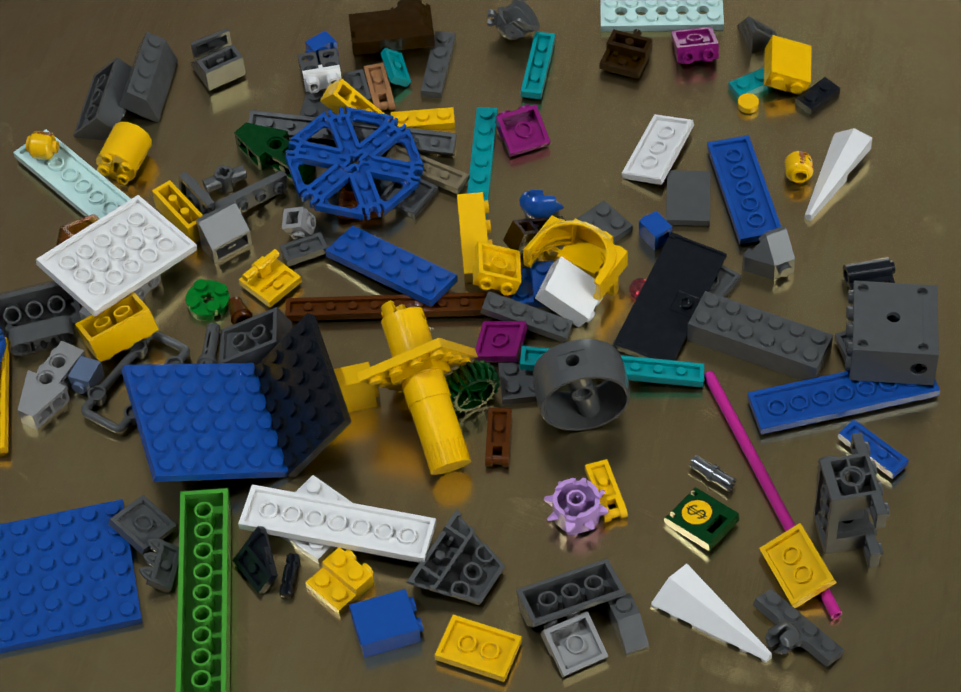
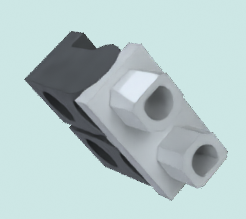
(319, 76)

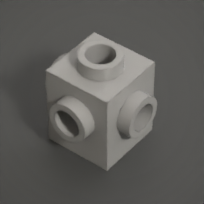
(298, 222)

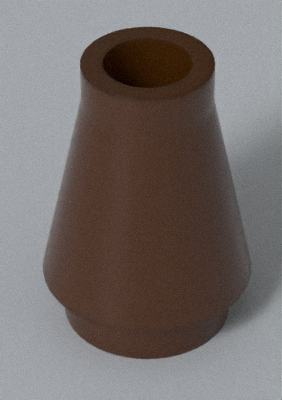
(238, 310)

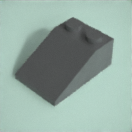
(254, 337)

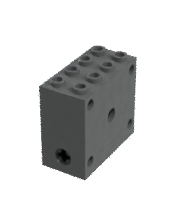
(892, 332)

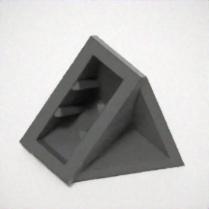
(755, 34)

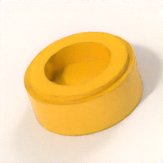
(748, 103)

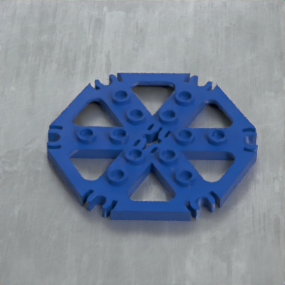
(359, 175)

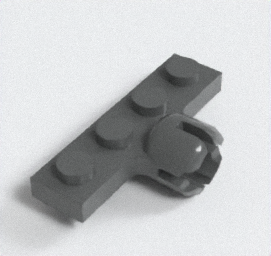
(795, 630)

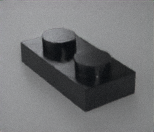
(817, 95)

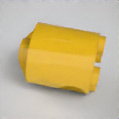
(123, 152)

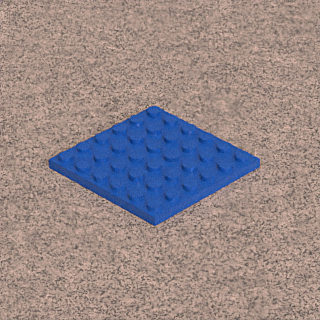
(203, 421)
(65, 577)

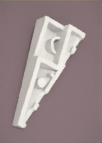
(843, 155)
(695, 602)

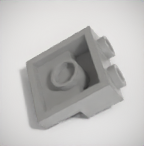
(573, 643)

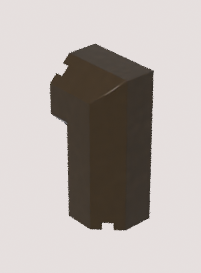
(396, 29)

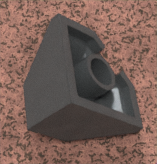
(772, 256)

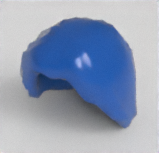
(537, 205)

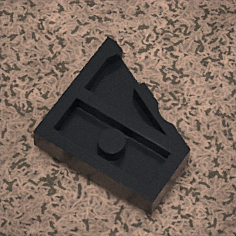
(257, 561)

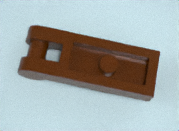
(498, 436)

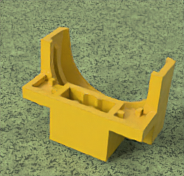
(584, 247)

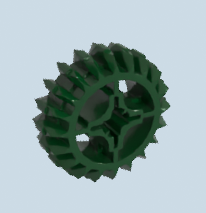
(472, 385)

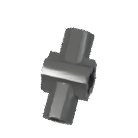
(224, 178)

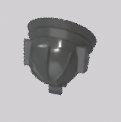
(514, 20)

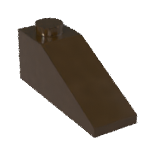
(523, 231)

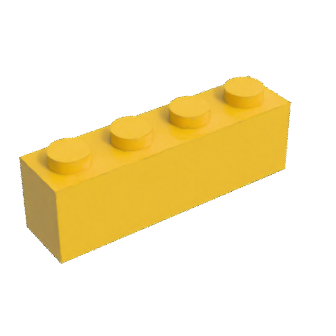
(472, 228)

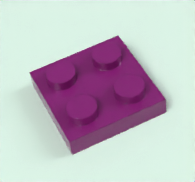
(501, 341)

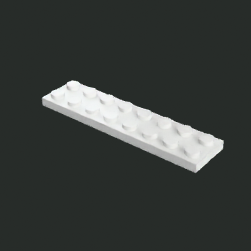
(338, 523)

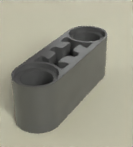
(41, 335)

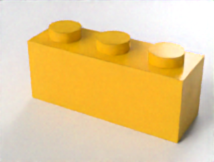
(177, 209)

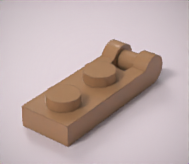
(379, 86)

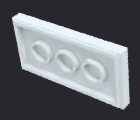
(658, 149)

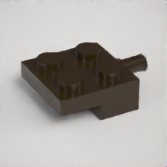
(626, 53)

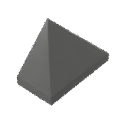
(211, 43)

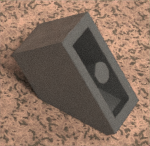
(627, 624)

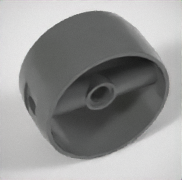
(577, 365)

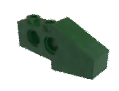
(268, 147)

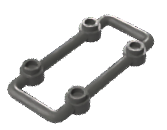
(97, 393)

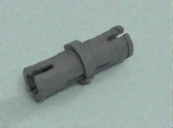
(713, 473)

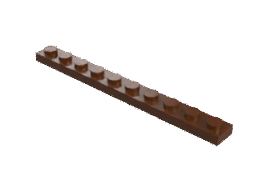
(370, 306)

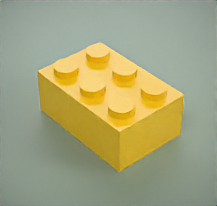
(117, 327)

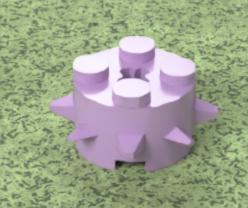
(576, 506)

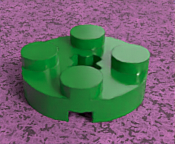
(207, 289)

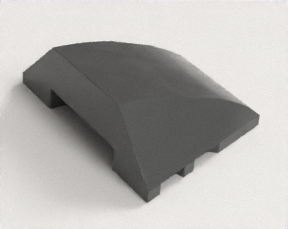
(458, 564)

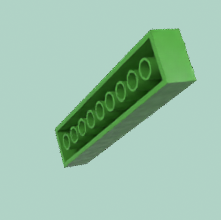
(204, 592)

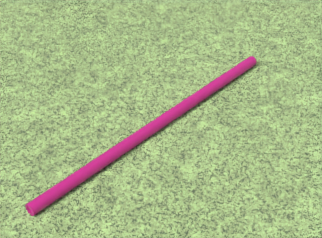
(761, 474)

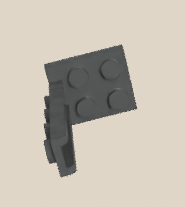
(244, 198)

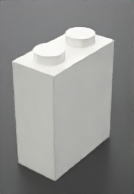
(569, 292)

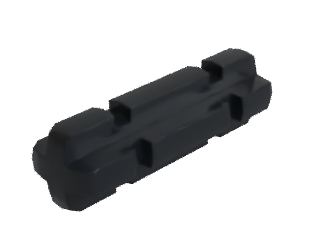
(289, 575)

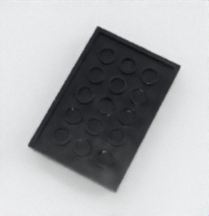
(302, 395)

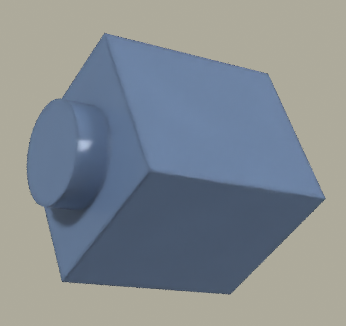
(85, 374)

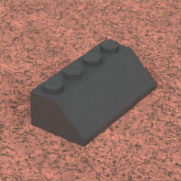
(149, 78)
(102, 102)
(36, 304)
(569, 593)

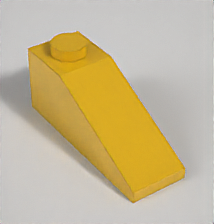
(342, 94)

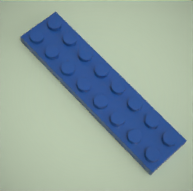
(828, 399)

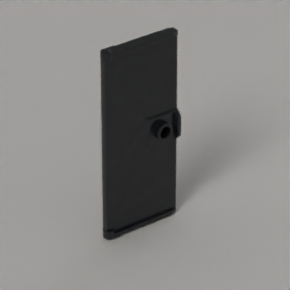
(669, 298)

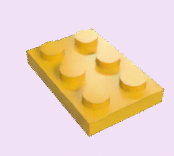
(797, 565)
(478, 648)

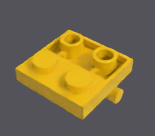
(269, 279)

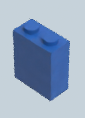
(386, 622)

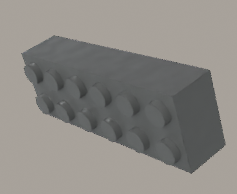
(759, 337)

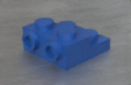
(531, 282)

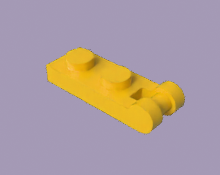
(601, 476)

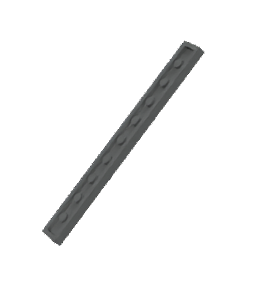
(425, 140)

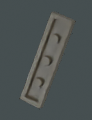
(434, 171)

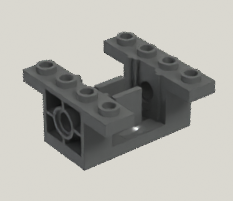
(849, 494)

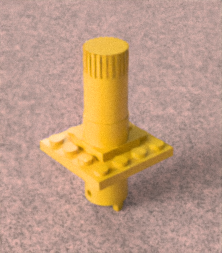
(419, 372)

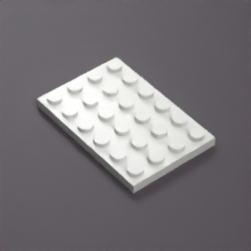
(116, 255)

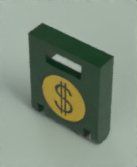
(697, 514)

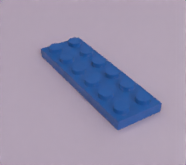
(743, 188)
(391, 265)

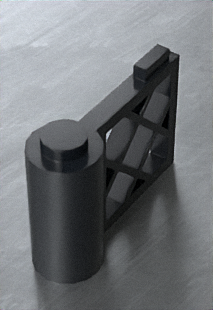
(871, 270)

